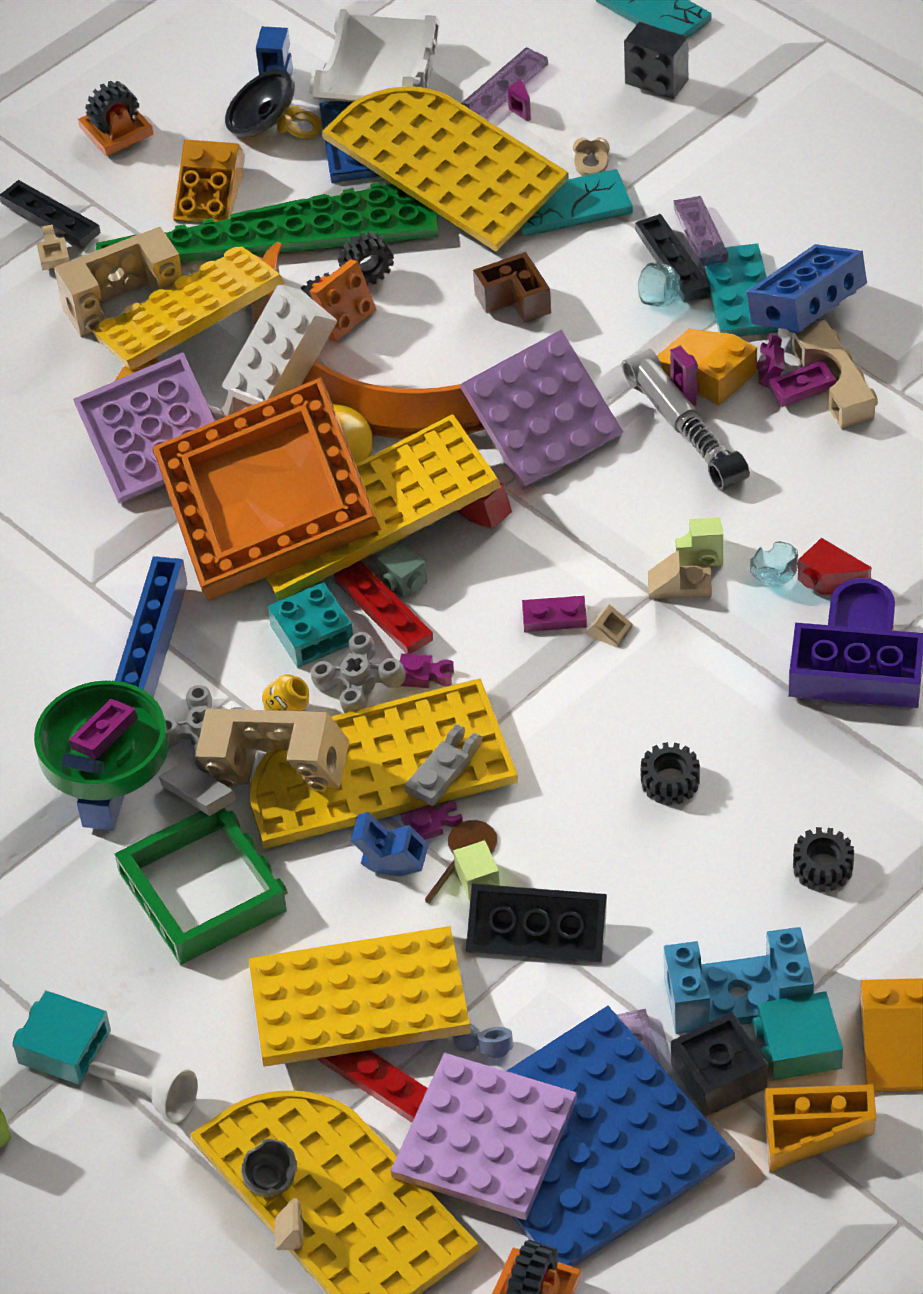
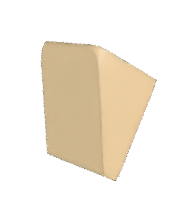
(609, 626)
(289, 1227)

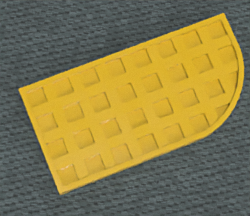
(448, 159)
(408, 490)
(382, 754)
(357, 1220)

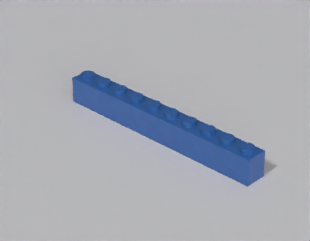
(144, 657)

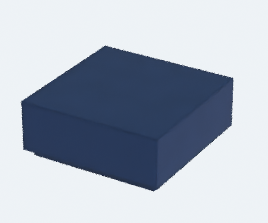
(83, 763)

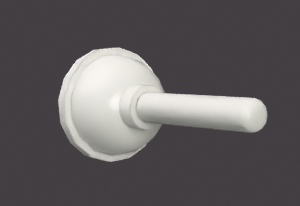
(171, 1093)

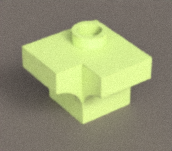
(702, 543)

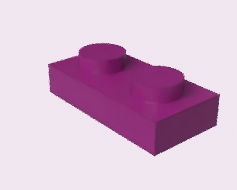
(683, 372)
(802, 383)
(554, 613)
(103, 729)

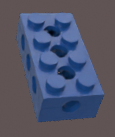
(806, 287)

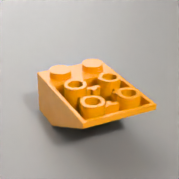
(208, 180)

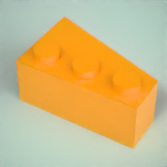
(815, 1120)

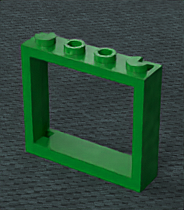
(222, 927)

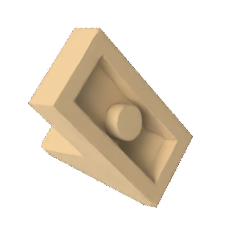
(677, 581)

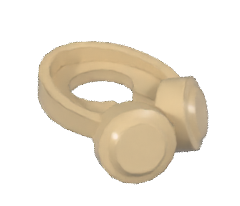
(583, 147)

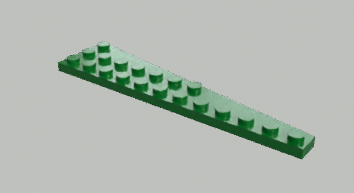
(307, 224)

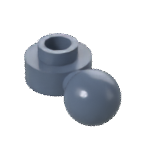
(491, 1041)

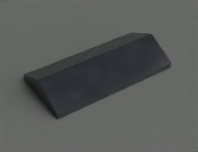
(537, 922)

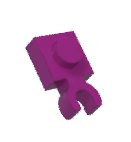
(771, 361)
(422, 670)
(429, 822)

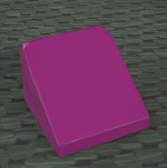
(519, 100)

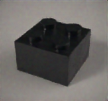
(656, 60)

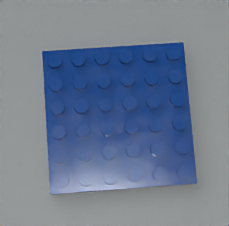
(626, 1144)

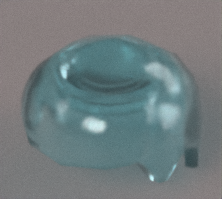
(658, 285)
(776, 565)

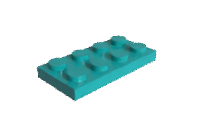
(729, 287)

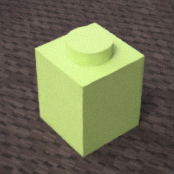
(475, 866)

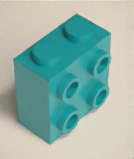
(310, 624)
(798, 1035)
(61, 1037)

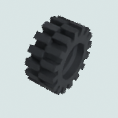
(367, 246)
(669, 758)
(828, 844)

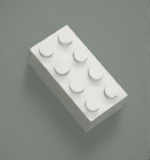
(281, 345)

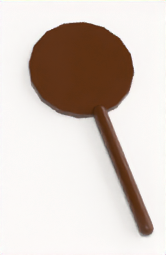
(463, 835)

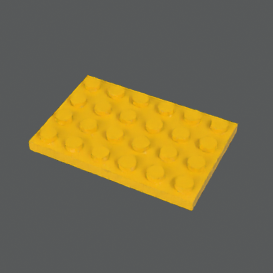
(187, 307)
(358, 996)

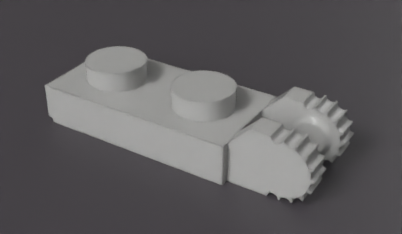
(443, 766)

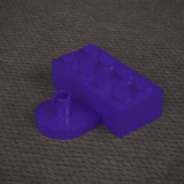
(858, 651)

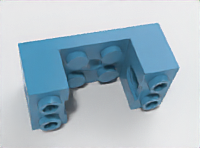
(701, 991)

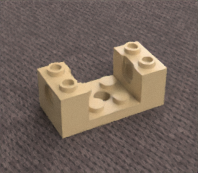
(87, 280)
(234, 735)

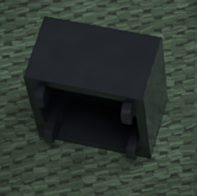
(719, 1064)

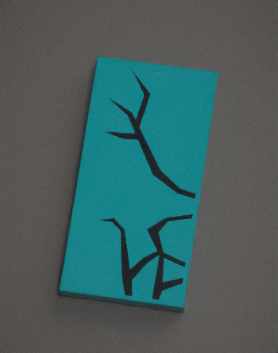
(672, 15)
(581, 202)

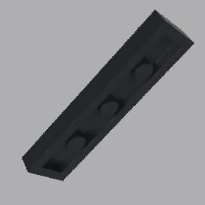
(47, 211)
(667, 249)

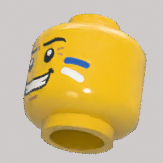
(286, 694)

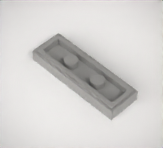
(197, 788)

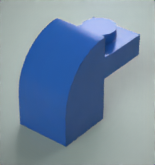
(388, 852)

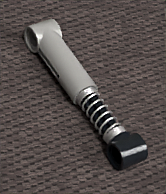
(647, 373)

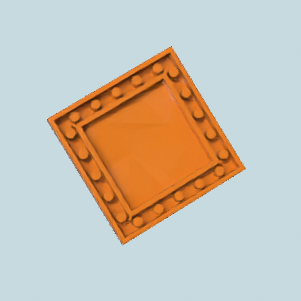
(265, 489)

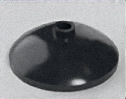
(260, 103)

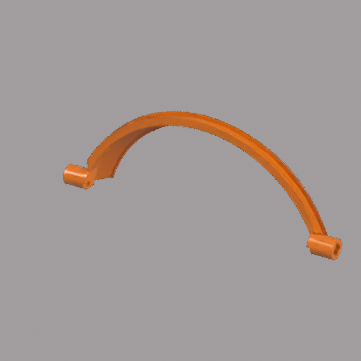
(387, 410)

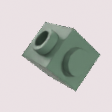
(402, 570)

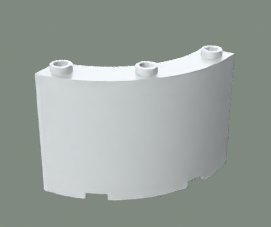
(375, 56)

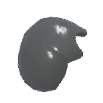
(269, 1168)

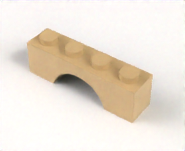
(850, 398)

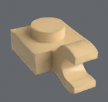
(52, 250)

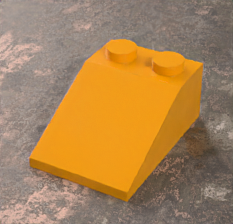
(722, 361)
(892, 1033)

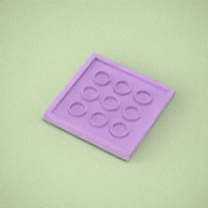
(541, 409)
(138, 414)
(484, 1135)

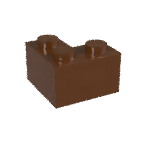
(515, 283)

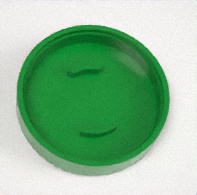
(128, 761)

